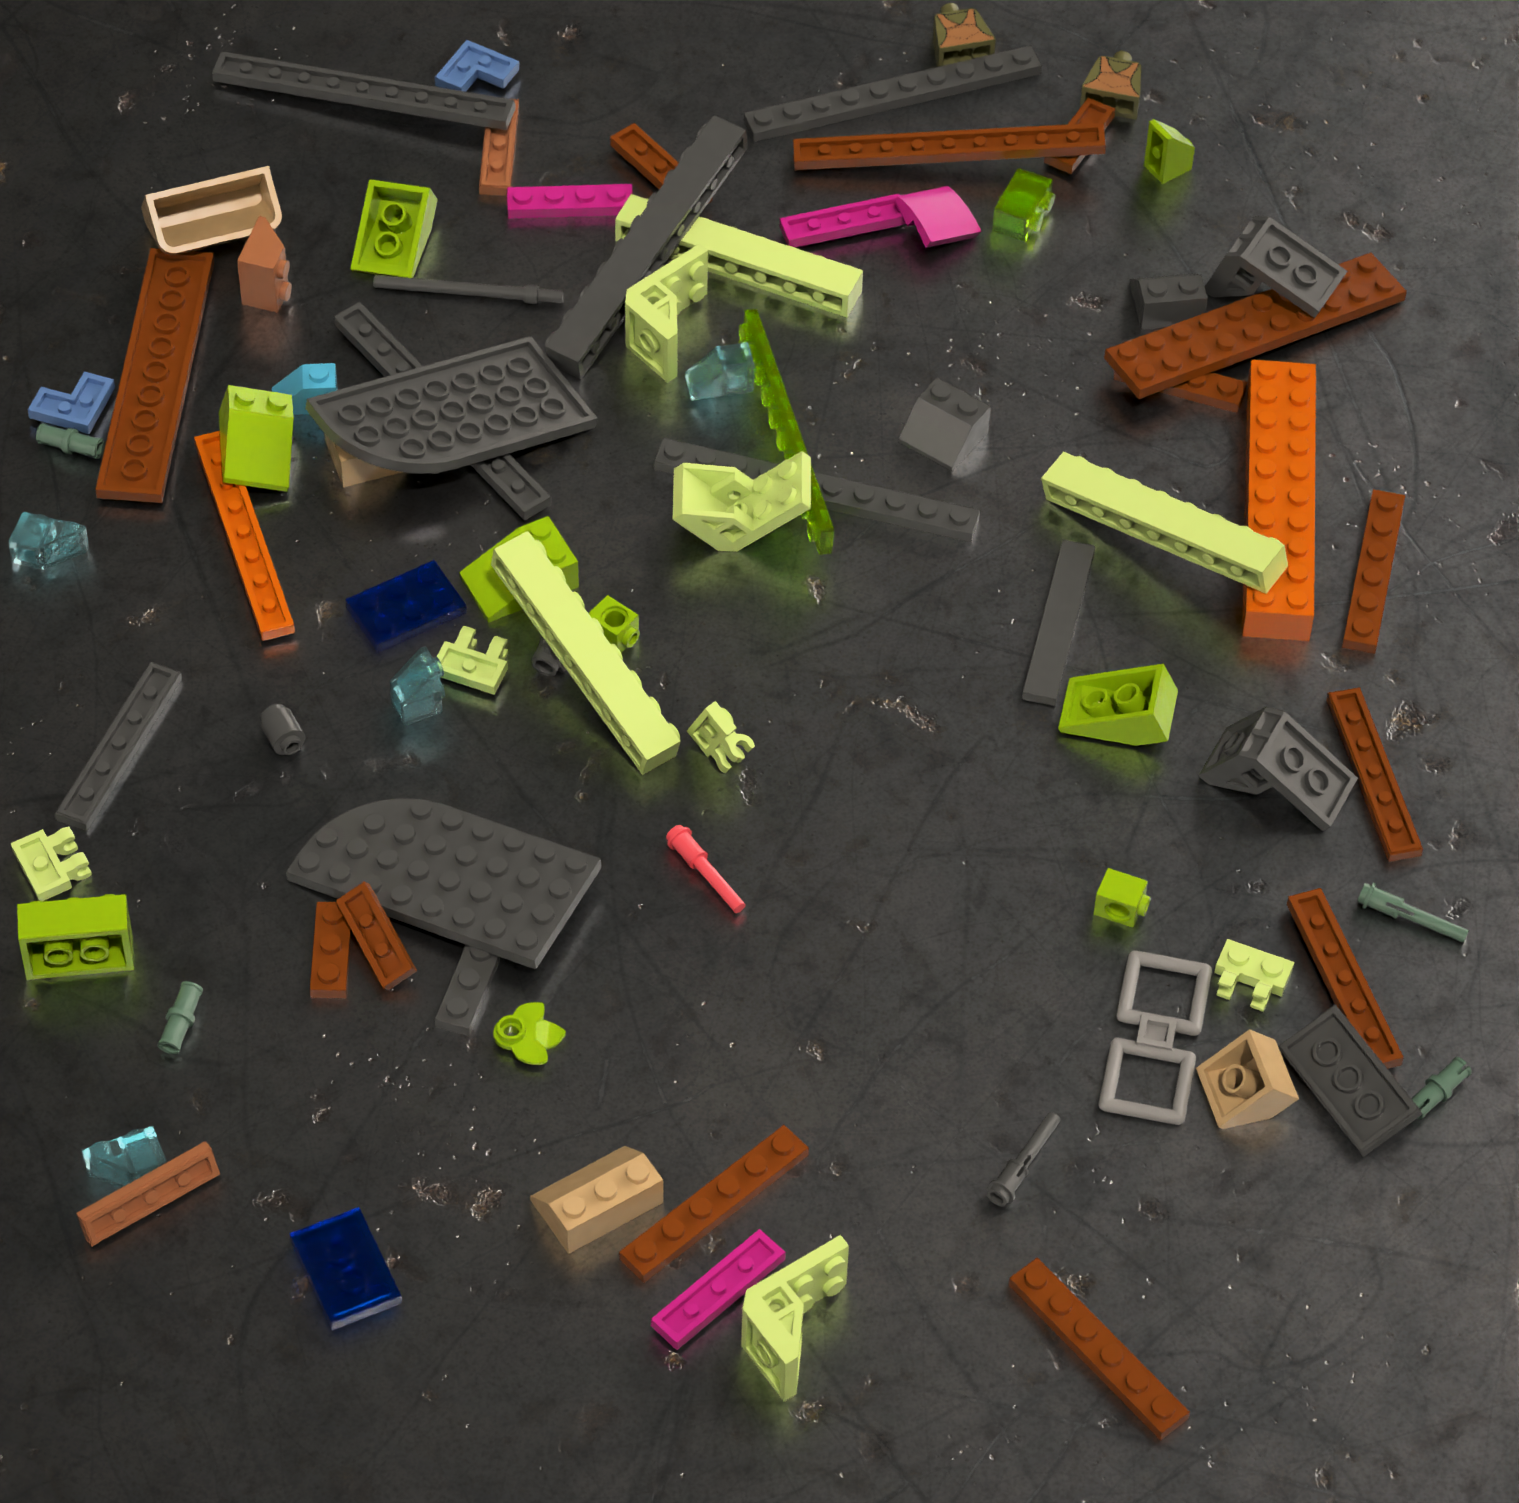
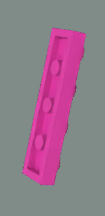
(567, 200)
(841, 221)
(718, 1289)

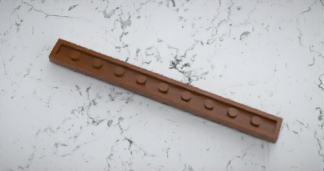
(949, 146)

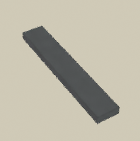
(1058, 623)
(118, 746)

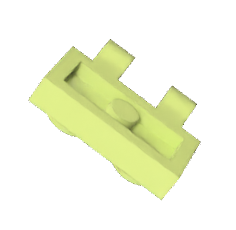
(472, 667)
(716, 736)
(42, 867)
(1252, 967)

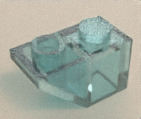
(722, 373)
(46, 541)
(417, 688)
(125, 1157)

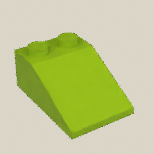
(393, 229)
(256, 437)
(490, 591)
(1121, 705)

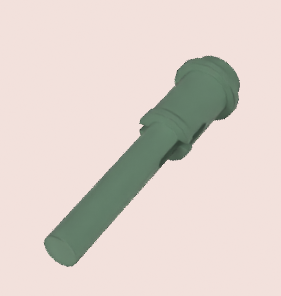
(1378, 899)

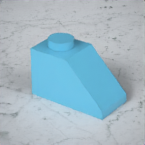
(307, 382)

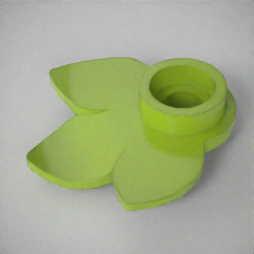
(532, 1031)

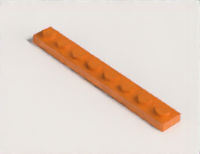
(246, 544)

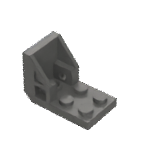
(1280, 260)
(1279, 753)

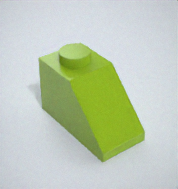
(1167, 152)

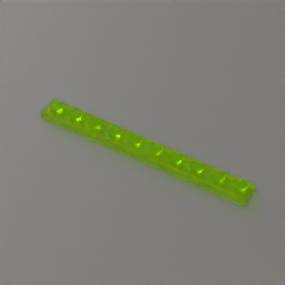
(783, 420)

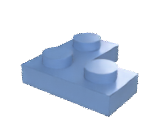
(476, 62)
(73, 410)

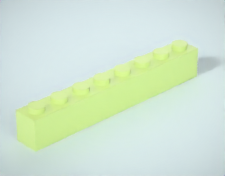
(763, 262)
(1165, 522)
(586, 652)

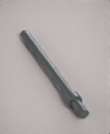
(530, 293)

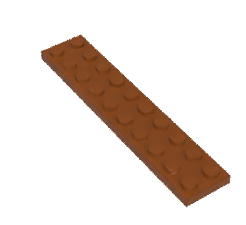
(1247, 329)
(155, 377)

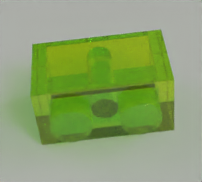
(1023, 205)

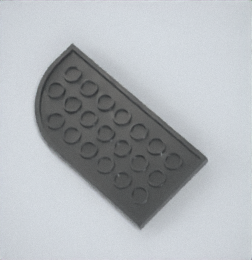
(454, 410)
(451, 874)

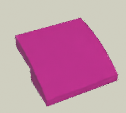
(938, 216)

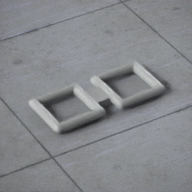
(1155, 1038)

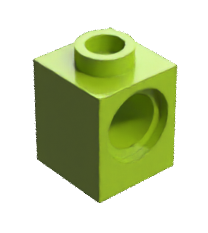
(618, 622)
(1121, 898)

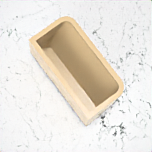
(211, 211)

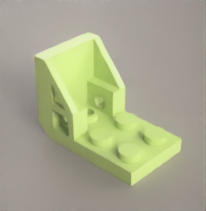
(654, 308)
(733, 509)
(776, 1309)

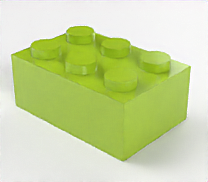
(75, 936)

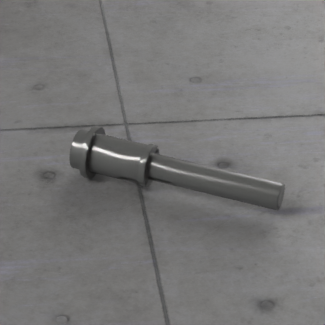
(1003, 1188)

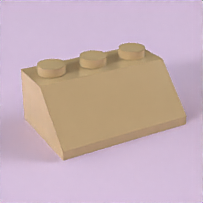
(600, 1197)

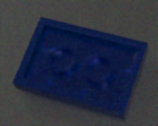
(406, 606)
(345, 1268)

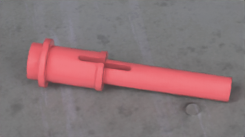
(681, 840)

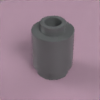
(282, 729)

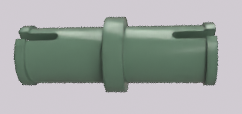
(70, 441)
(180, 1017)
(1440, 1086)

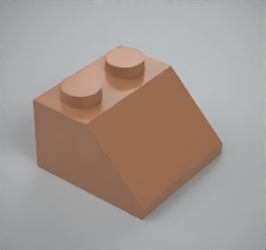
(264, 269)

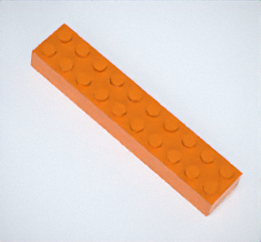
(1282, 493)

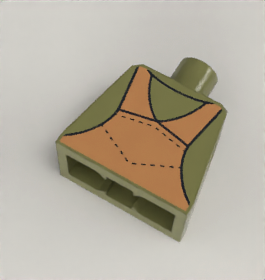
(960, 35)
(1115, 83)

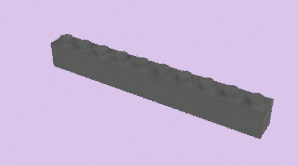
(647, 245)

